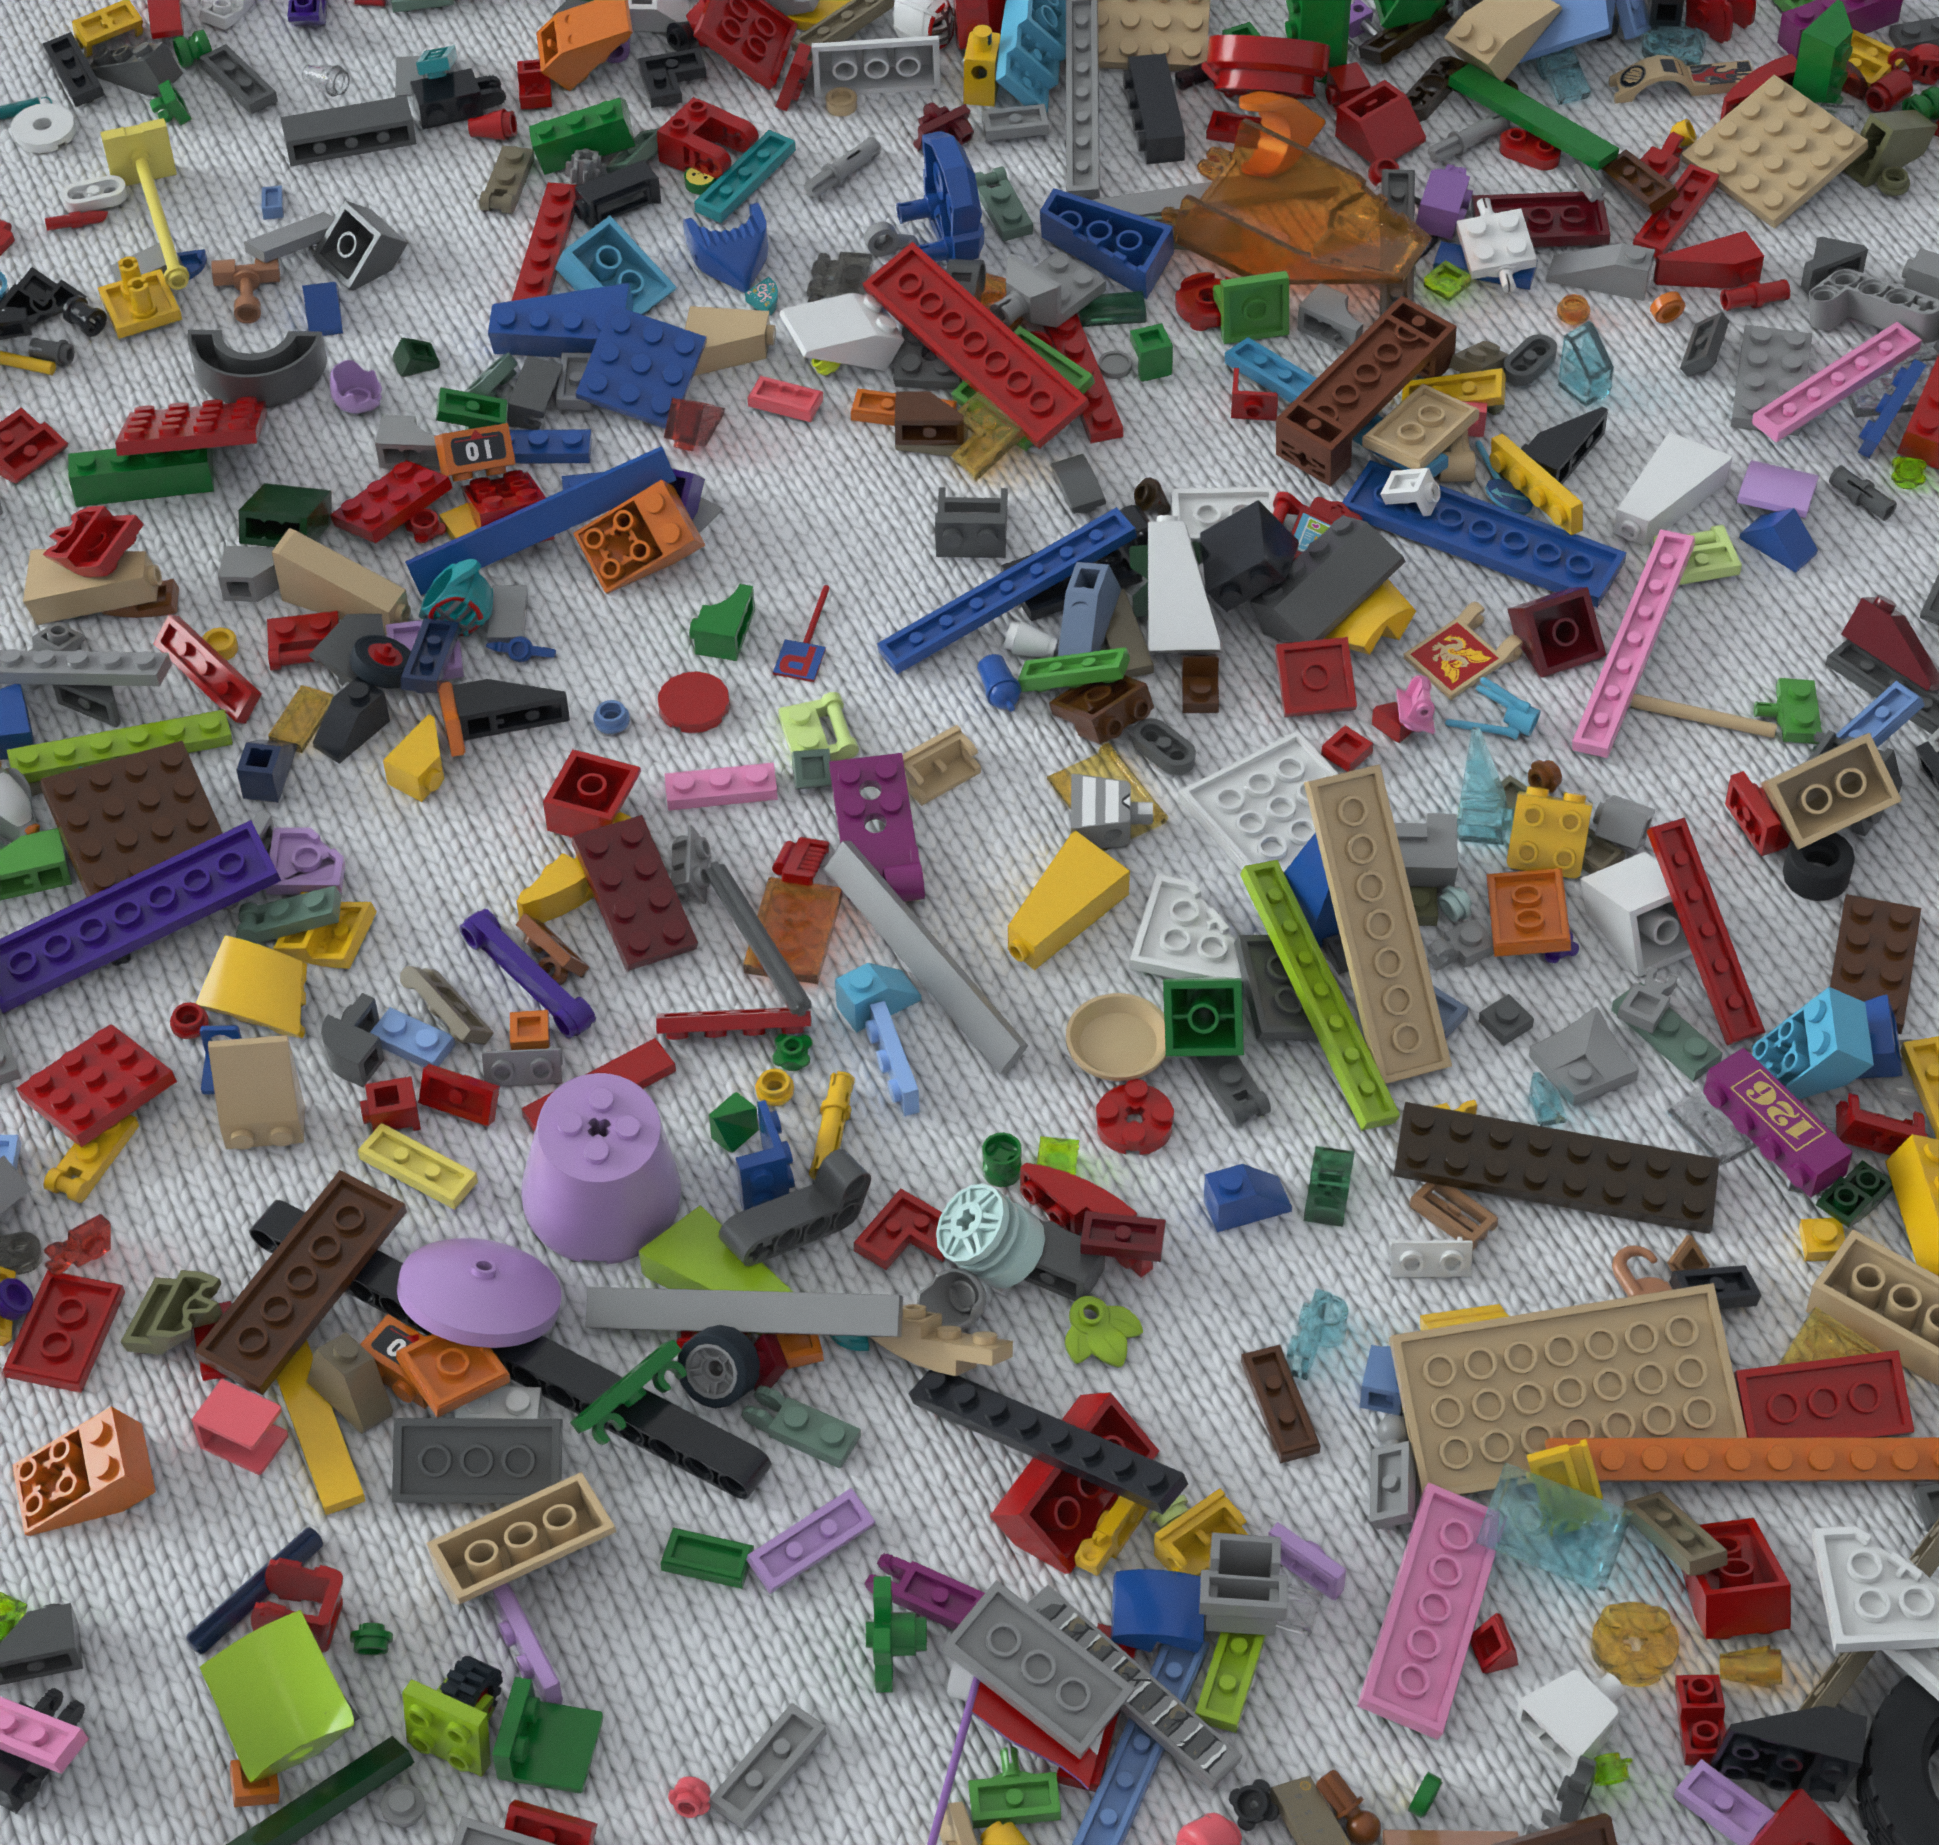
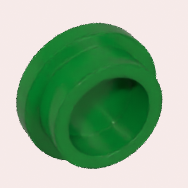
(371, 1639)

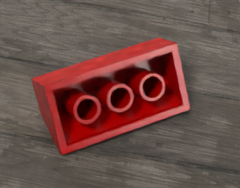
(1053, 1510)

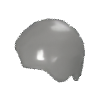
(956, 1296)

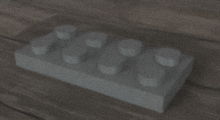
(474, 1459)

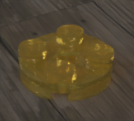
(1637, 1620)

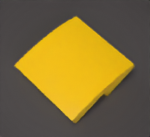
(1871, 57)
(334, 943)

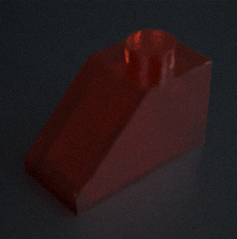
(691, 423)

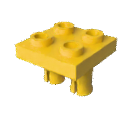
(138, 300)

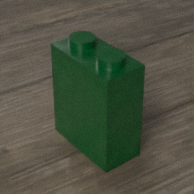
(280, 507)

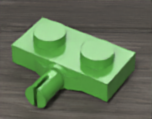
(1794, 710)
(1014, 1795)

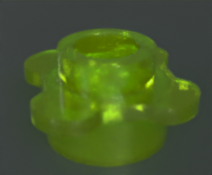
(1908, 472)
(1611, 1769)

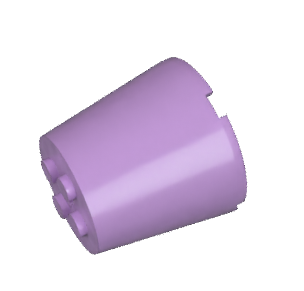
(600, 1171)

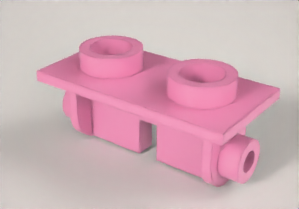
(1416, 706)

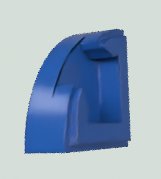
(193, 260)

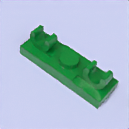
(629, 1391)

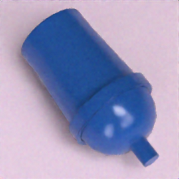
(1000, 685)

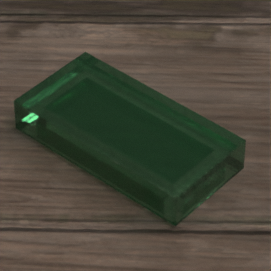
(1114, 309)

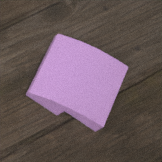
(1777, 488)

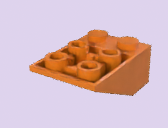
(582, 39)
(639, 537)
(84, 1474)

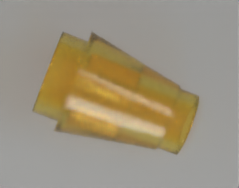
(1753, 1666)

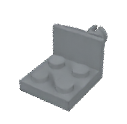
(1048, 291)

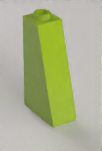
(695, 1258)

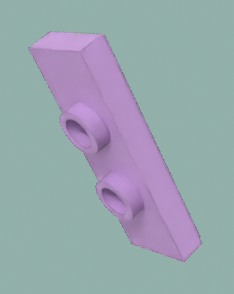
(518, 1632)

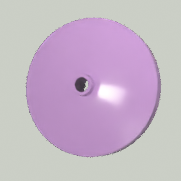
(479, 1292)

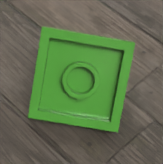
(1253, 306)

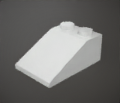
(845, 331)

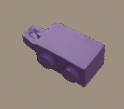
(1444, 201)

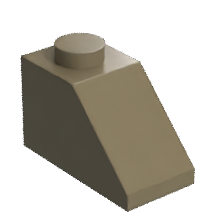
(350, 1382)

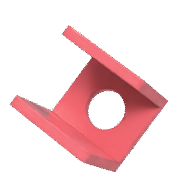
(239, 1427)

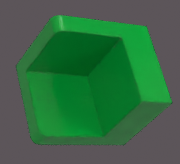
(1153, 351)

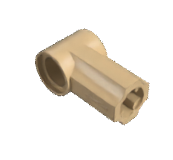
(1460, 461)

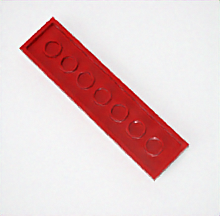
(976, 344)

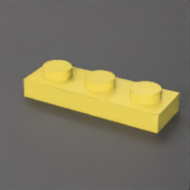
(417, 1166)

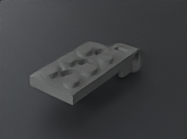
(910, 366)

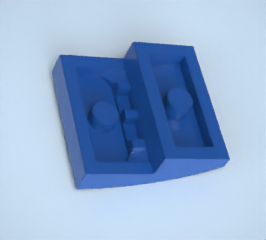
(1156, 1608)

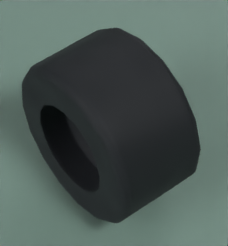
(1815, 881)

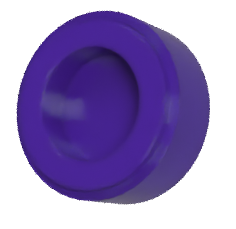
(14, 1299)

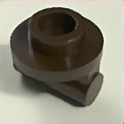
(1151, 496)

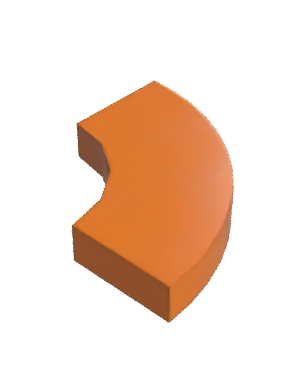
(451, 719)

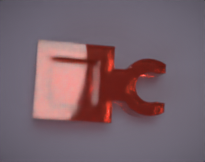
(83, 1244)

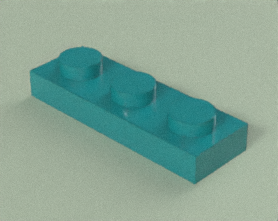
(437, 61)

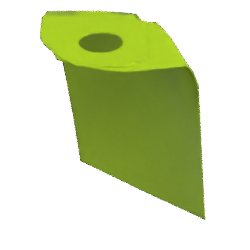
(276, 1696)

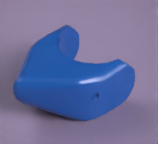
(730, 255)

